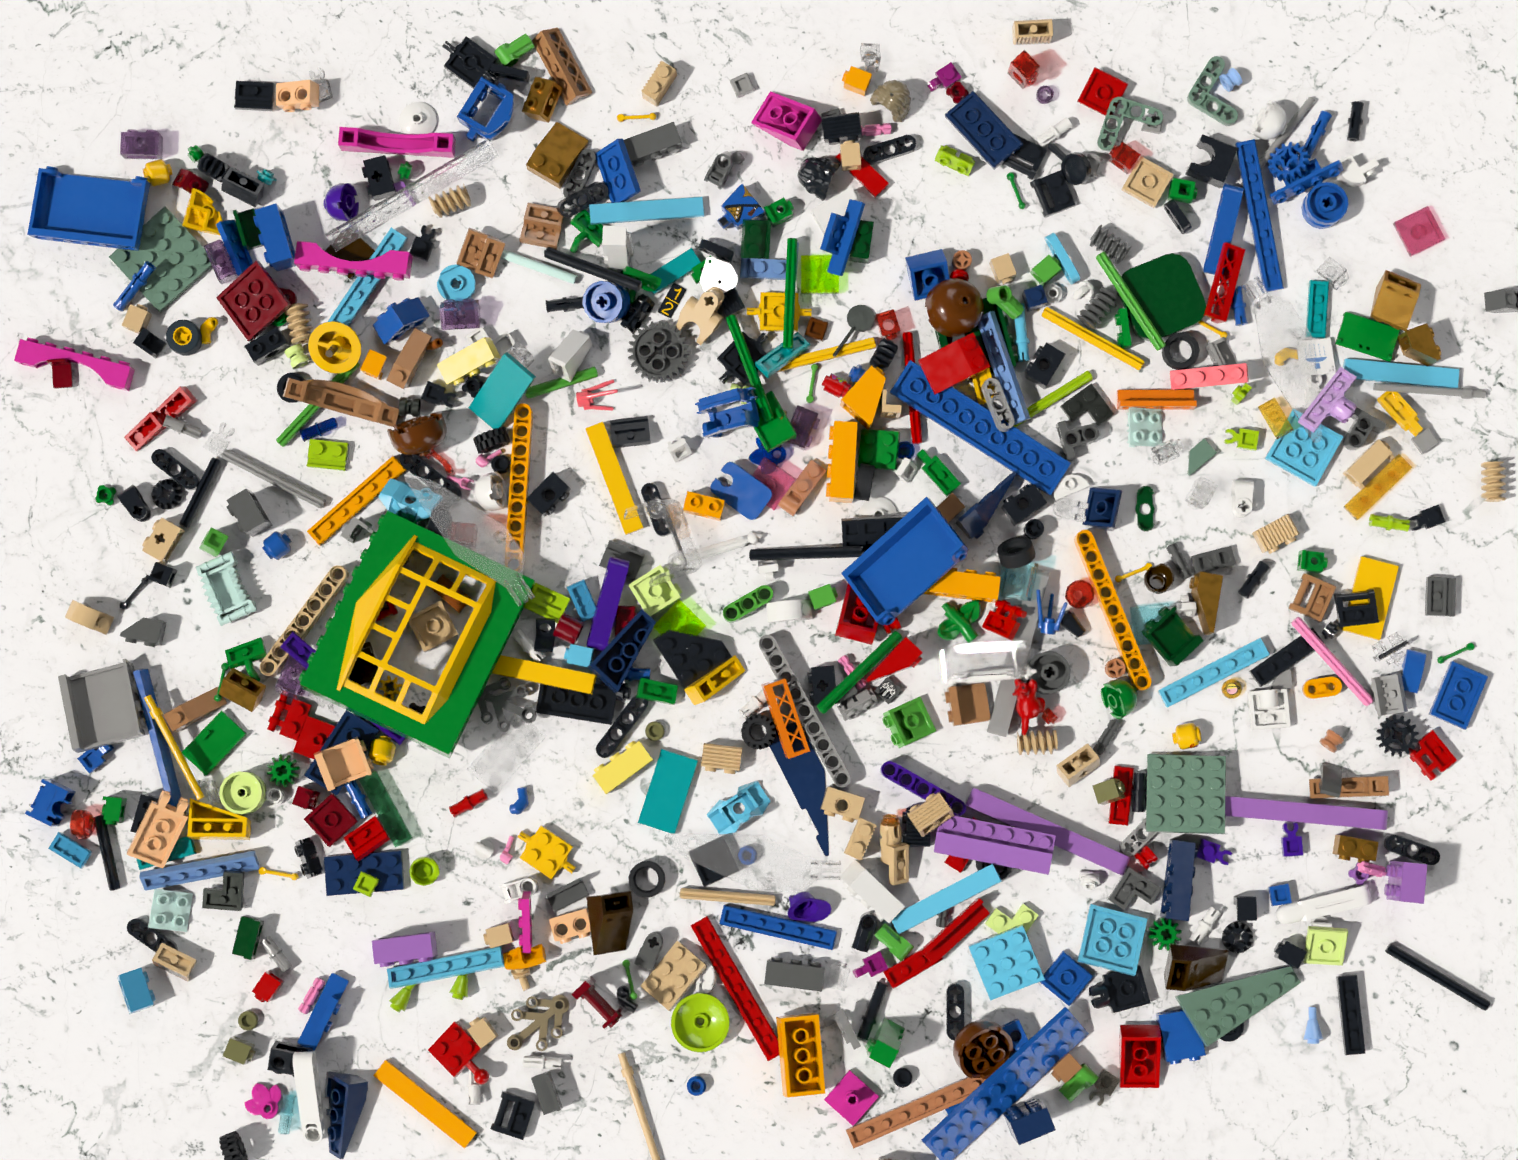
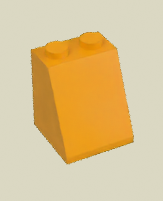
(864, 396)

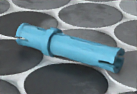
(1021, 337)

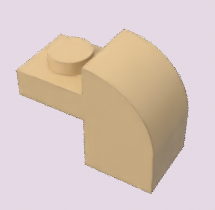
(89, 617)

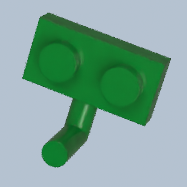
(592, 232)
(649, 282)
(245, 655)

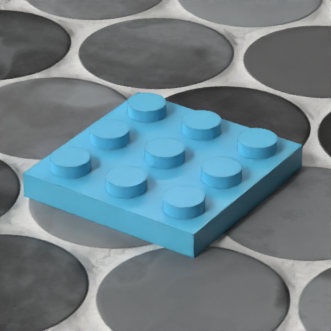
(1302, 456)
(1112, 940)
(1006, 962)

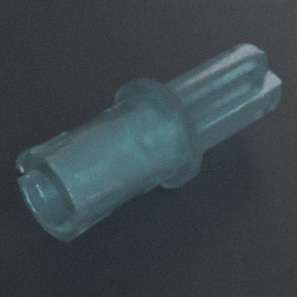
(286, 1114)

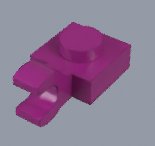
(945, 76)
(873, 965)

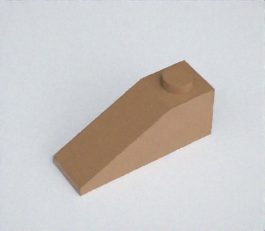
(409, 359)
(193, 710)

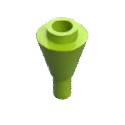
(460, 987)
(401, 999)

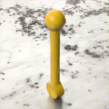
(621, 117)
(1222, 334)
(1118, 578)
(262, 870)

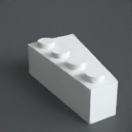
(617, 247)

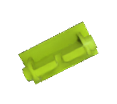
(961, 164)

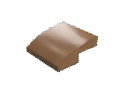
(541, 226)
(480, 252)

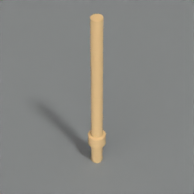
(627, 1072)

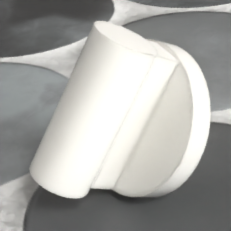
(1085, 290)
(484, 849)
(1089, 880)
(1320, 922)

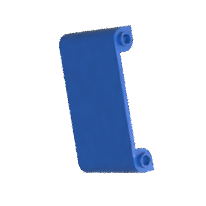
(88, 210)
(905, 562)

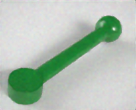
(1010, 176)
(1470, 646)
(225, 667)

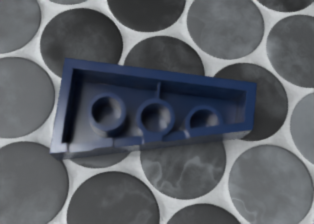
(619, 655)
(1178, 880)

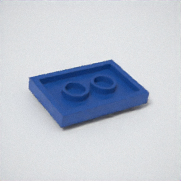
(617, 171)
(1458, 695)

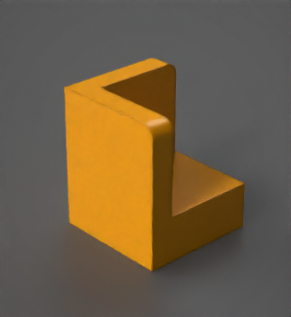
(373, 364)

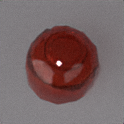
(1080, 594)
(82, 824)

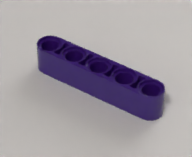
(607, 603)
(916, 781)

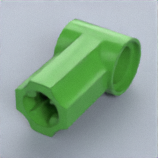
(511, 52)
(1005, 300)
(897, 944)
(1081, 1080)

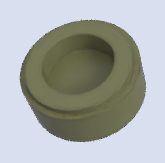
(654, 731)
(248, 1020)

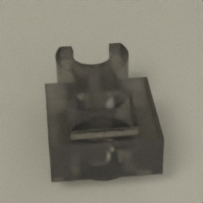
(1105, 1085)

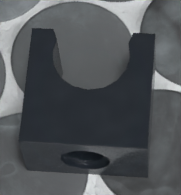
(1221, 160)

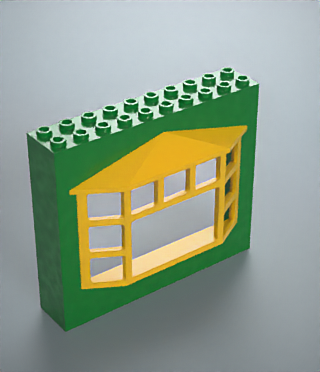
(355, 616)

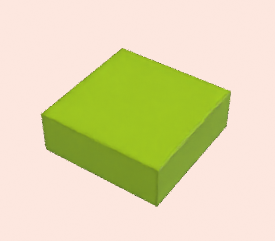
(366, 884)

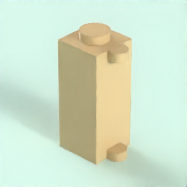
(1368, 462)

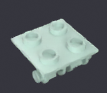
(1144, 427)
(170, 910)

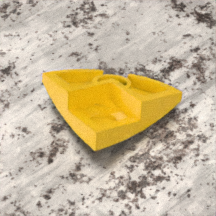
(201, 214)

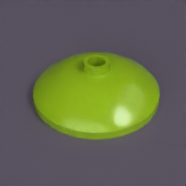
(696, 1036)

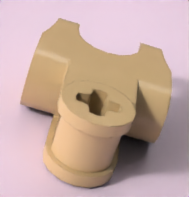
(703, 313)

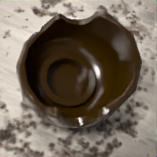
(1159, 578)

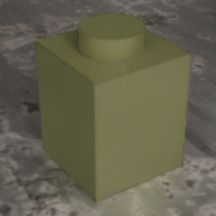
(1109, 791)
(239, 1050)

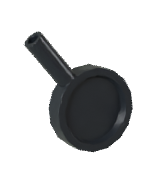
(1074, 166)

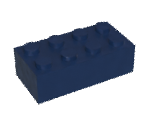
(1028, 1121)

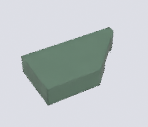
(1199, 455)

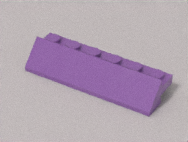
(995, 844)

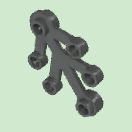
(500, 701)

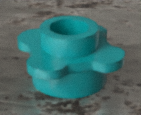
(266, 176)

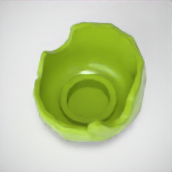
(424, 871)

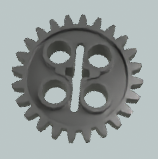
(670, 364)

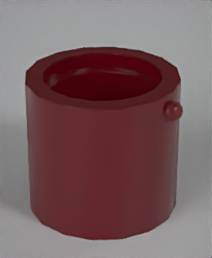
(568, 629)

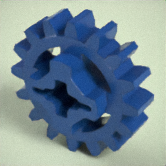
(1289, 161)

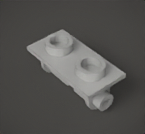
(851, 709)

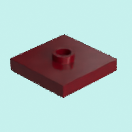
(331, 820)

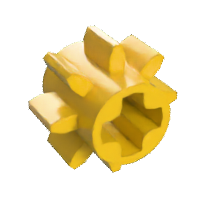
(384, 687)

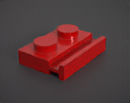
(366, 838)

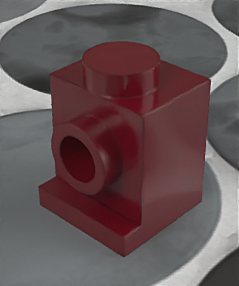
(306, 798)

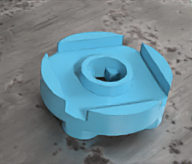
(461, 274)

